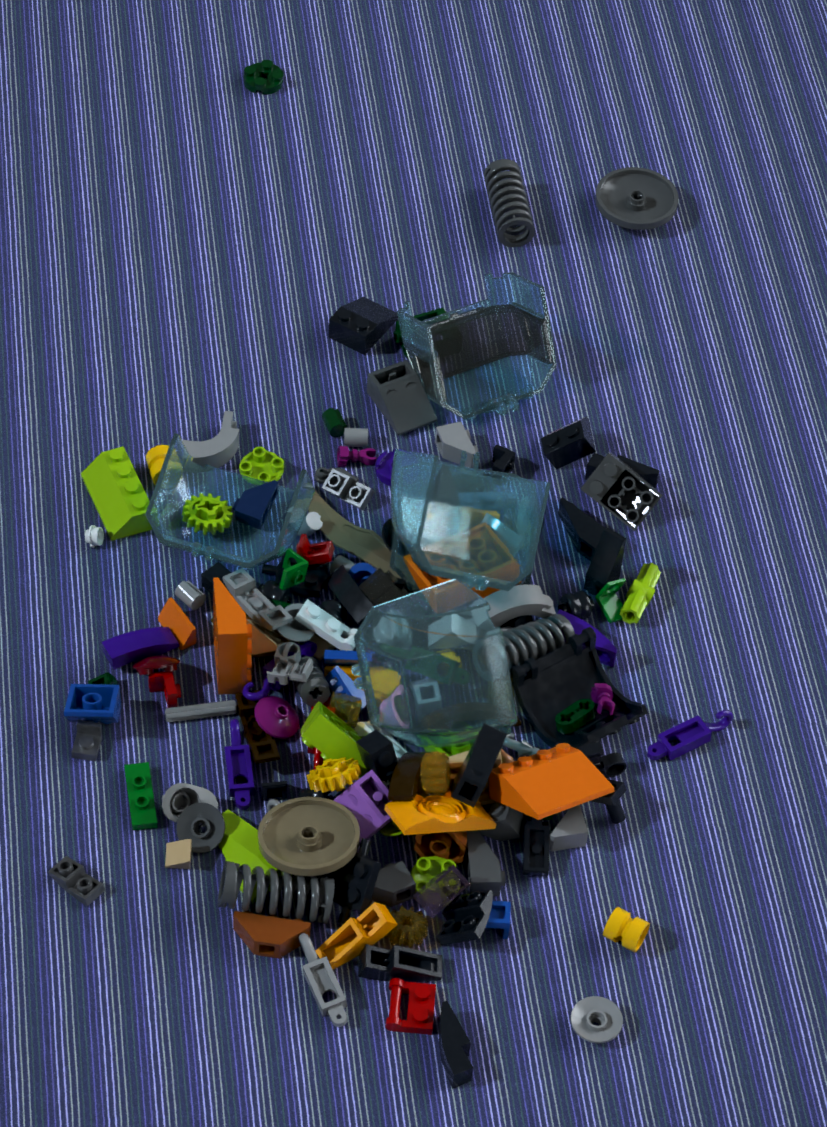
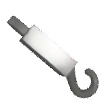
(322, 979)

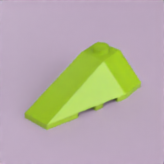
(242, 846)

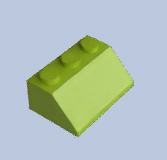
(331, 736)

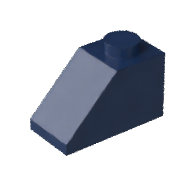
(256, 504)

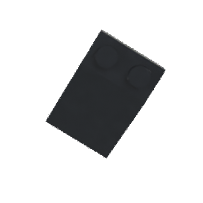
(361, 324)

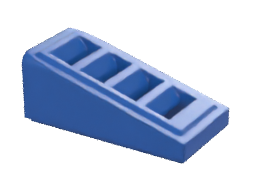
(344, 684)

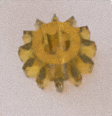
(435, 773)
(410, 927)

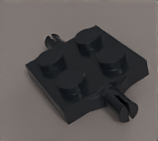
(313, 582)
(356, 882)

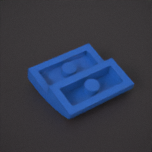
(340, 658)

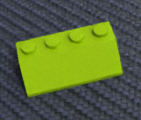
(117, 494)

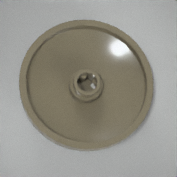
(309, 836)

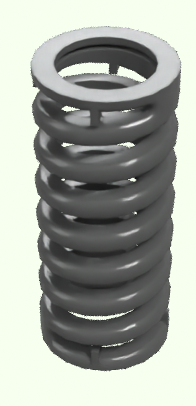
(509, 202)
(536, 639)
(233, 874)

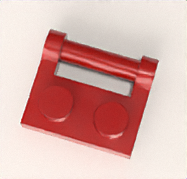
(420, 1007)

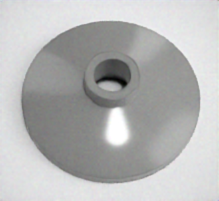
(596, 1010)

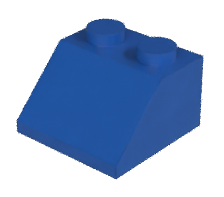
(93, 703)

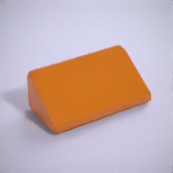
(179, 624)

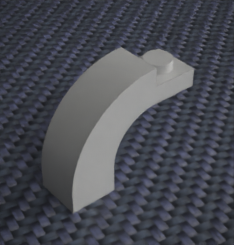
(218, 449)
(518, 602)

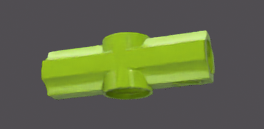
(640, 593)

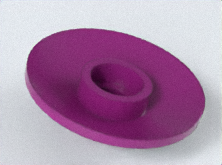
(276, 717)

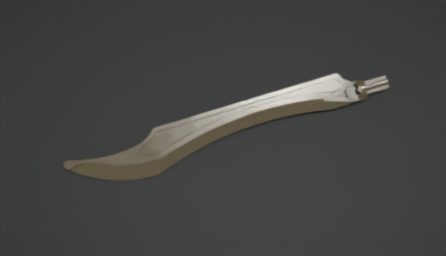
(351, 538)

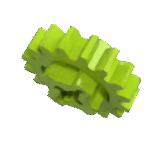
(207, 514)

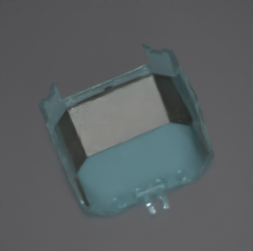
(484, 351)

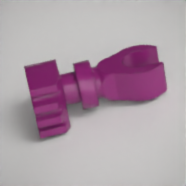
(344, 455)
(603, 695)

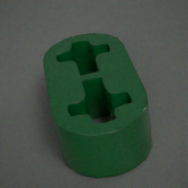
(575, 716)

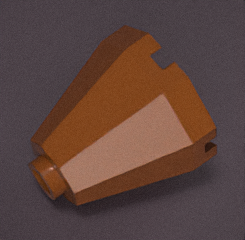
(445, 845)

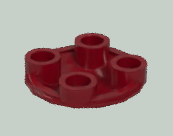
(155, 662)

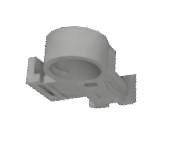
(289, 666)

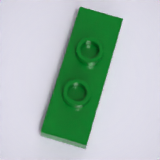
(140, 796)

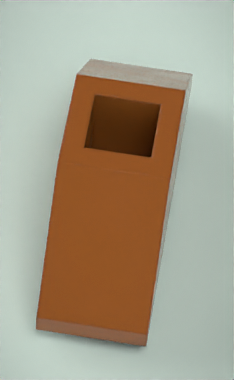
(269, 934)

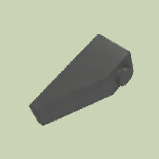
(482, 865)

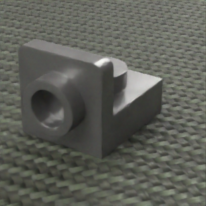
(87, 740)

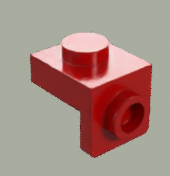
(315, 553)
(165, 682)

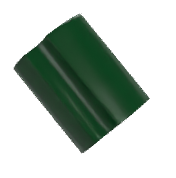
(334, 422)

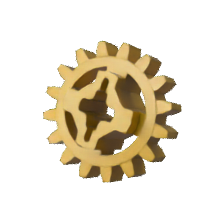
(334, 775)

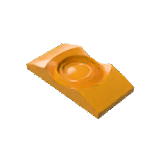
(437, 815)

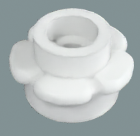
(94, 536)

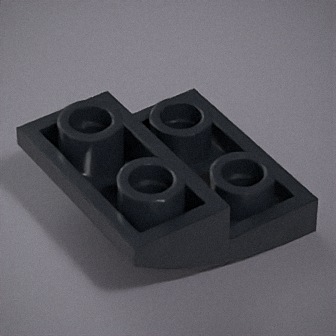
(466, 917)

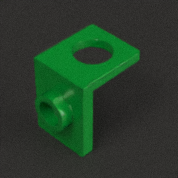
(293, 574)
(609, 601)

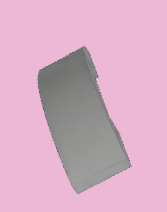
(253, 602)

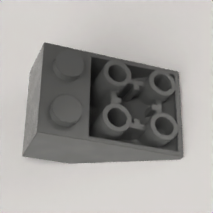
(400, 397)
(621, 491)

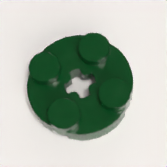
(255, 77)

